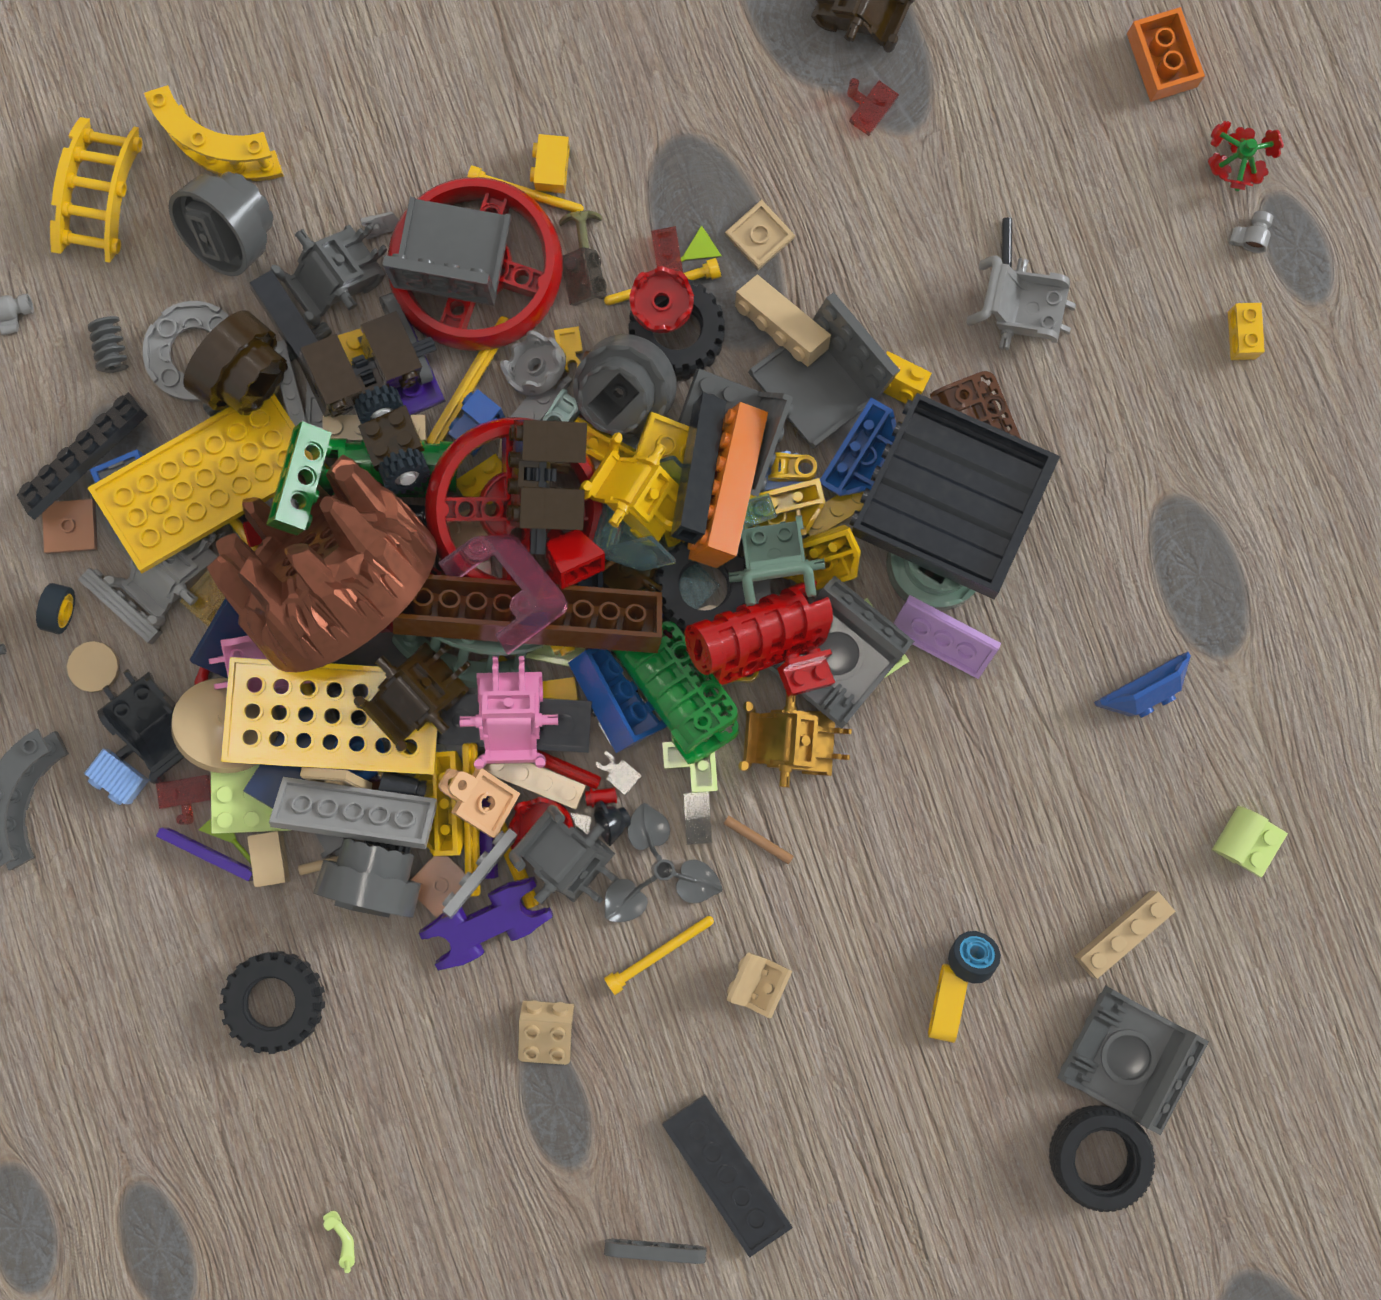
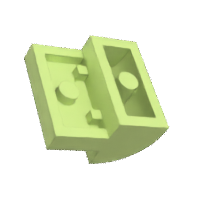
(1250, 841)

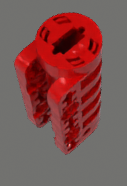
(758, 634)

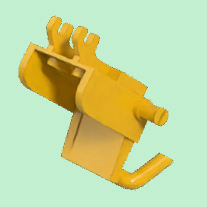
(635, 490)

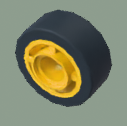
(55, 608)

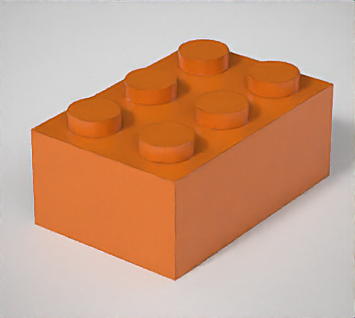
(1165, 54)

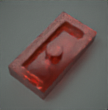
(667, 248)

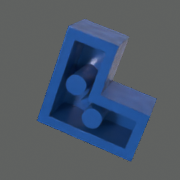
(476, 410)

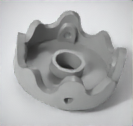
(528, 354)

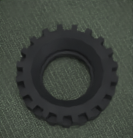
(307, 1002)

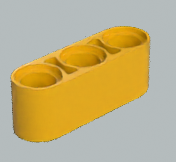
(947, 1006)

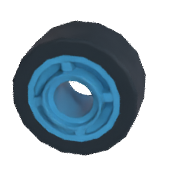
(969, 968)

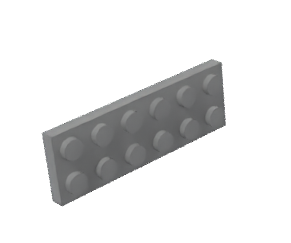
(353, 813)

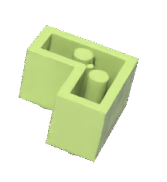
(702, 772)

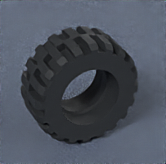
(711, 335)
(674, 606)

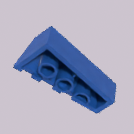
(614, 699)

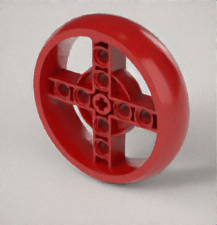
(541, 286)
(442, 508)

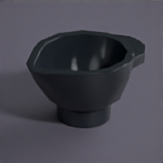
(612, 820)

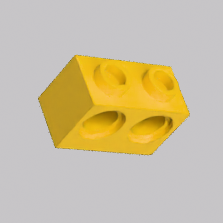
(1246, 331)

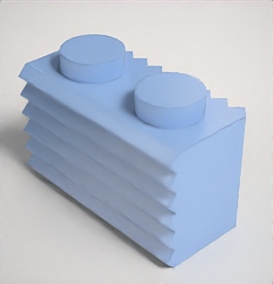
(116, 777)

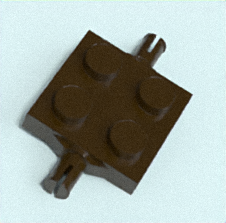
(628, 578)

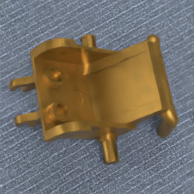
(790, 741)

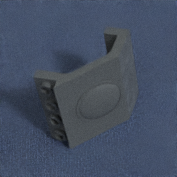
(862, 652)
(1133, 1059)

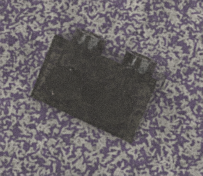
(583, 276)

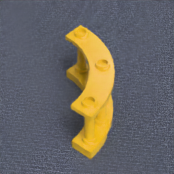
(213, 150)
(67, 179)

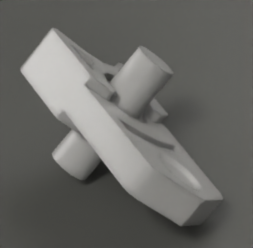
(380, 223)

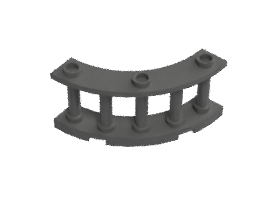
(19, 773)

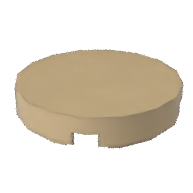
(93, 666)

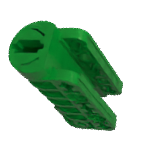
(679, 700)

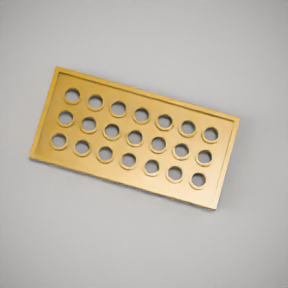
(316, 755)

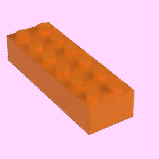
(732, 485)

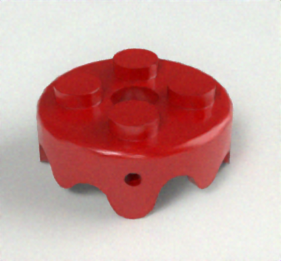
(660, 282)
(529, 812)

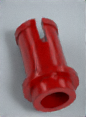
(606, 795)

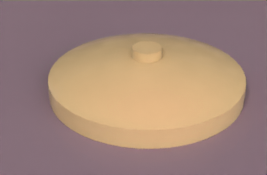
(199, 727)

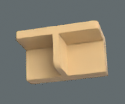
(268, 858)

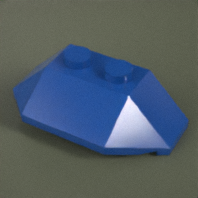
(861, 451)
(1149, 689)

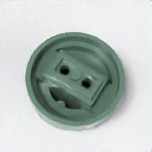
(935, 591)

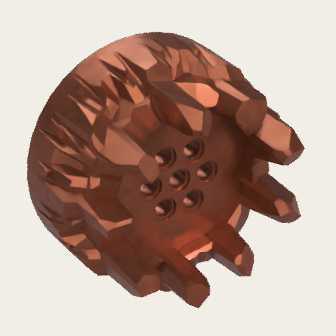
(332, 584)

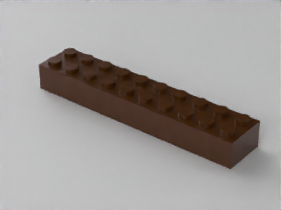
(481, 608)

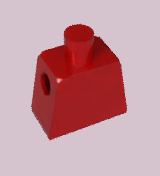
(573, 557)

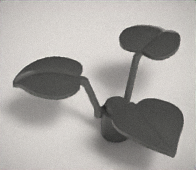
(695, 882)

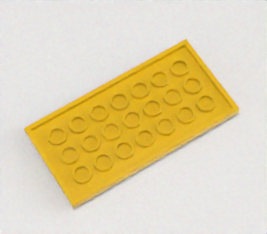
(195, 482)

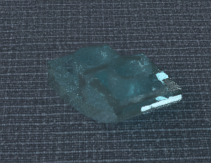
(759, 510)

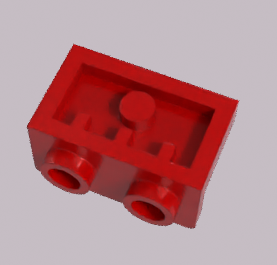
(806, 672)

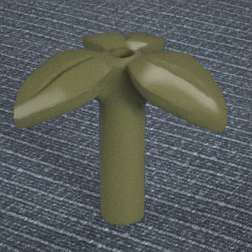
(580, 218)

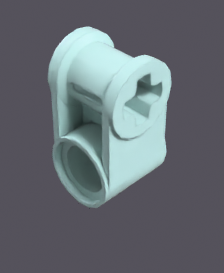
(563, 408)

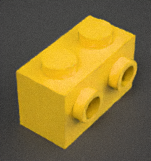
(551, 163)

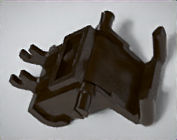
(873, 17)
(414, 694)

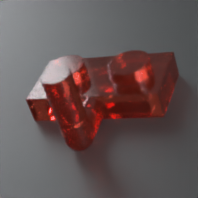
(872, 107)
(184, 793)

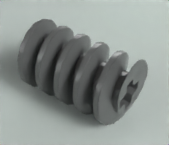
(106, 345)

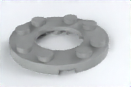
(161, 336)

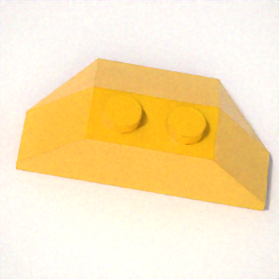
(795, 500)
(839, 553)
(447, 829)

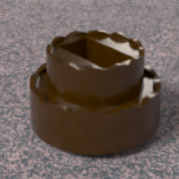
(236, 365)

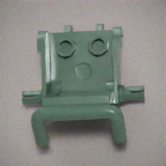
(775, 553)

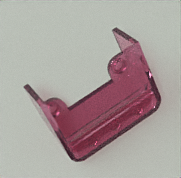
(537, 602)

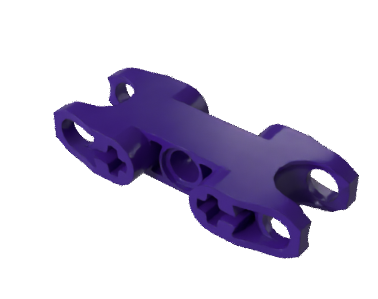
(503, 915)

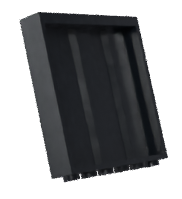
(954, 495)

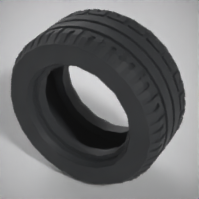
(1128, 1185)

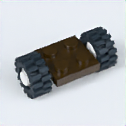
(391, 439)

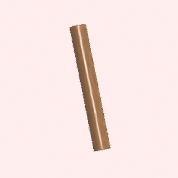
(758, 839)

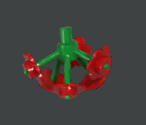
(1244, 147)

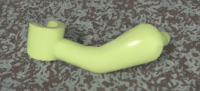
(347, 1257)

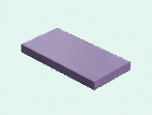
(946, 637)

